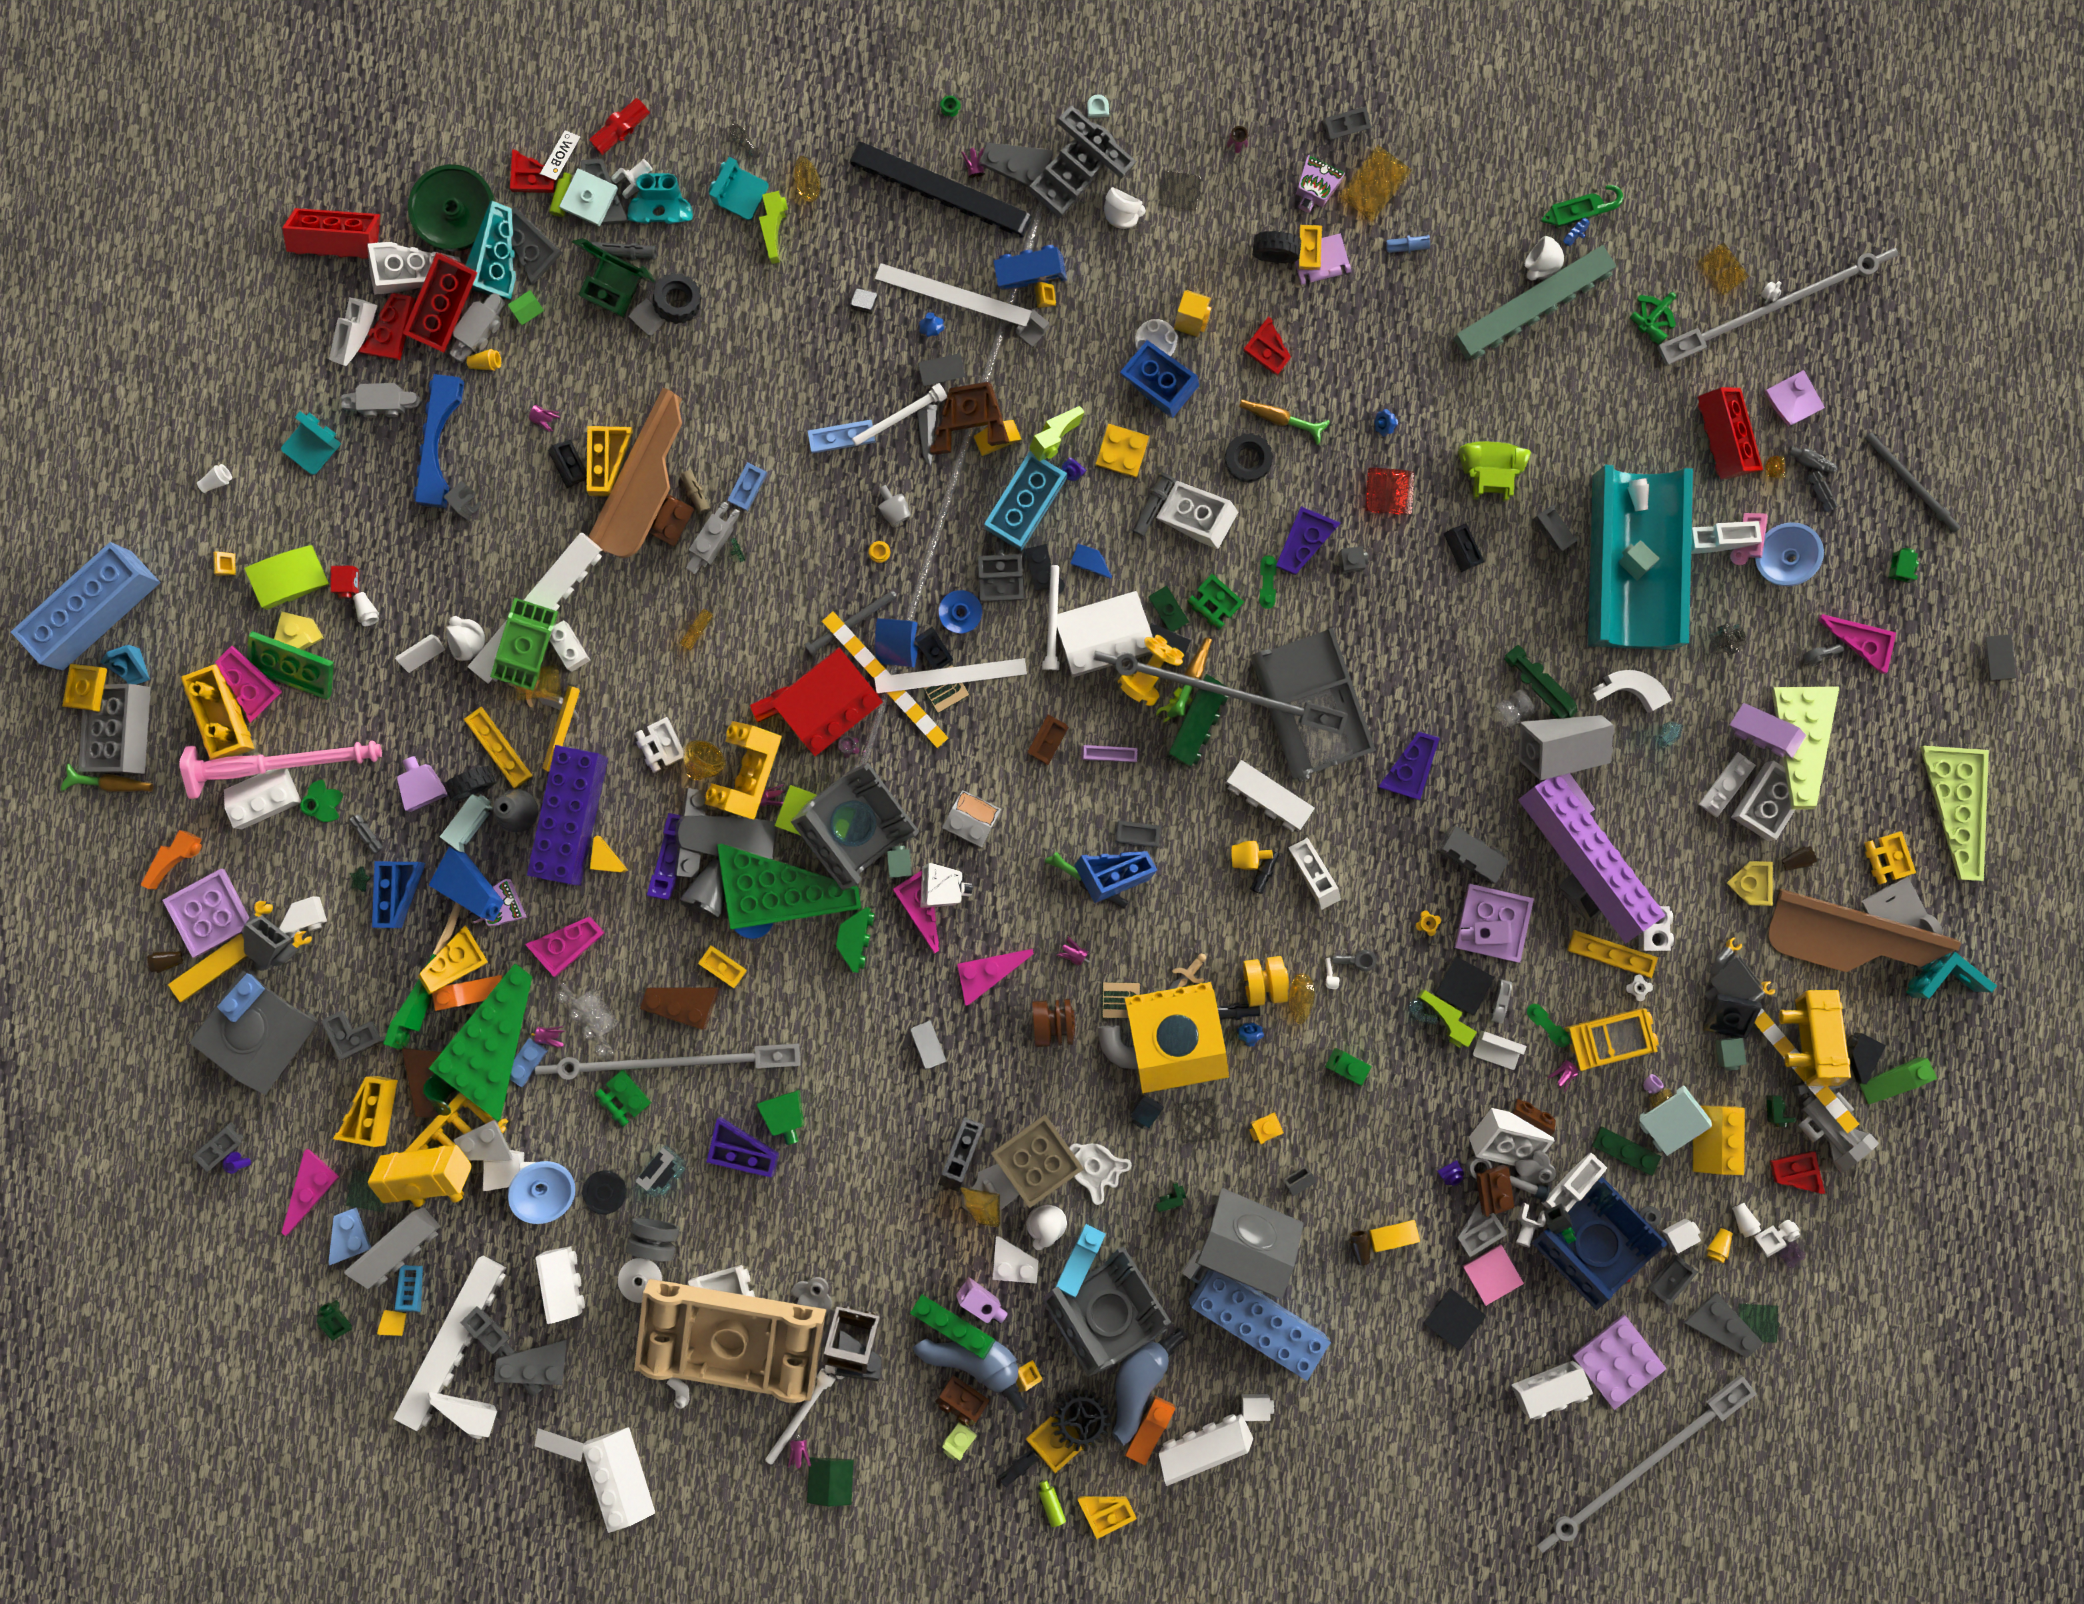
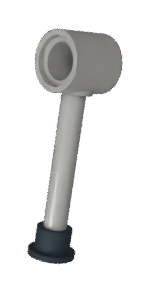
(1537, 1190)

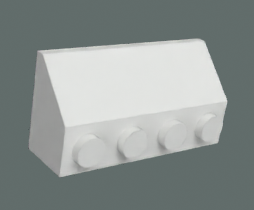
(1205, 1448)
(618, 1479)

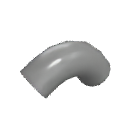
(1115, 1049)

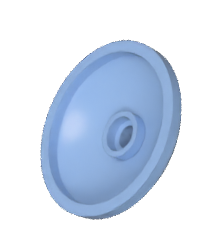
(1789, 541)
(542, 1203)

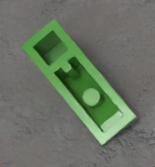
(1899, 1080)

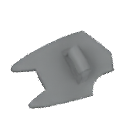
(994, 1181)

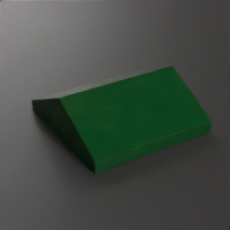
(830, 1481)

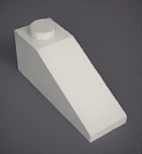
(1315, 873)
(471, 1416)

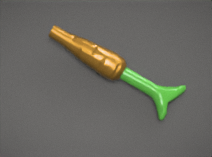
(1282, 417)
(1195, 670)
(106, 782)

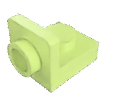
(958, 1441)

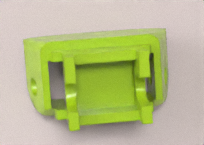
(1493, 466)

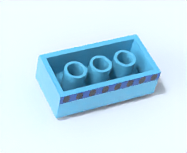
(1025, 501)

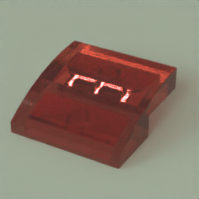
(1389, 491)

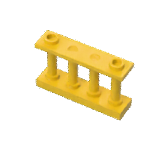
(435, 1129)

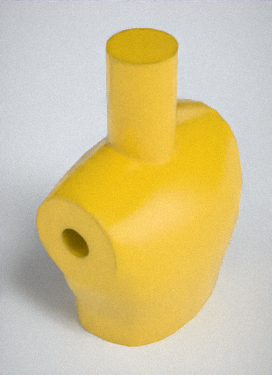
(1247, 855)

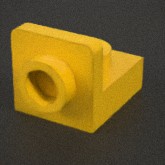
(1265, 1128)

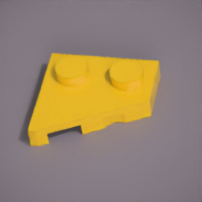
(1106, 1513)

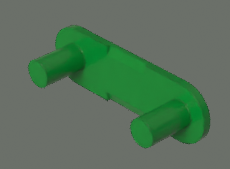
(1267, 593)
(1556, 1033)

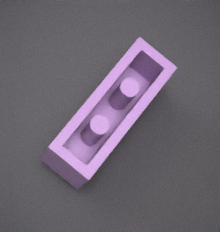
(1767, 731)

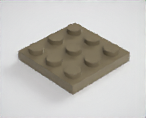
(1037, 1161)

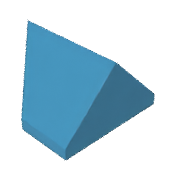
(127, 664)

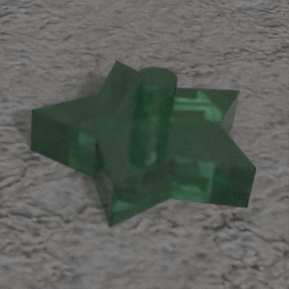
(737, 550)
(360, 879)

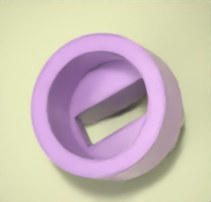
(1652, 1084)

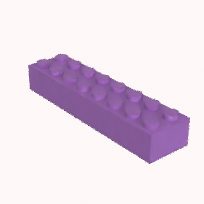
(1591, 857)

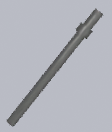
(1941, 514)

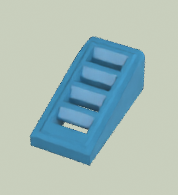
(400, 1297)

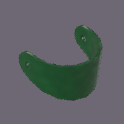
(436, 1091)

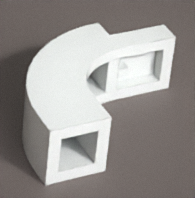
(1644, 686)

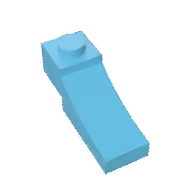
(1080, 1261)

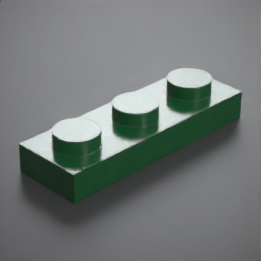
(1626, 1151)

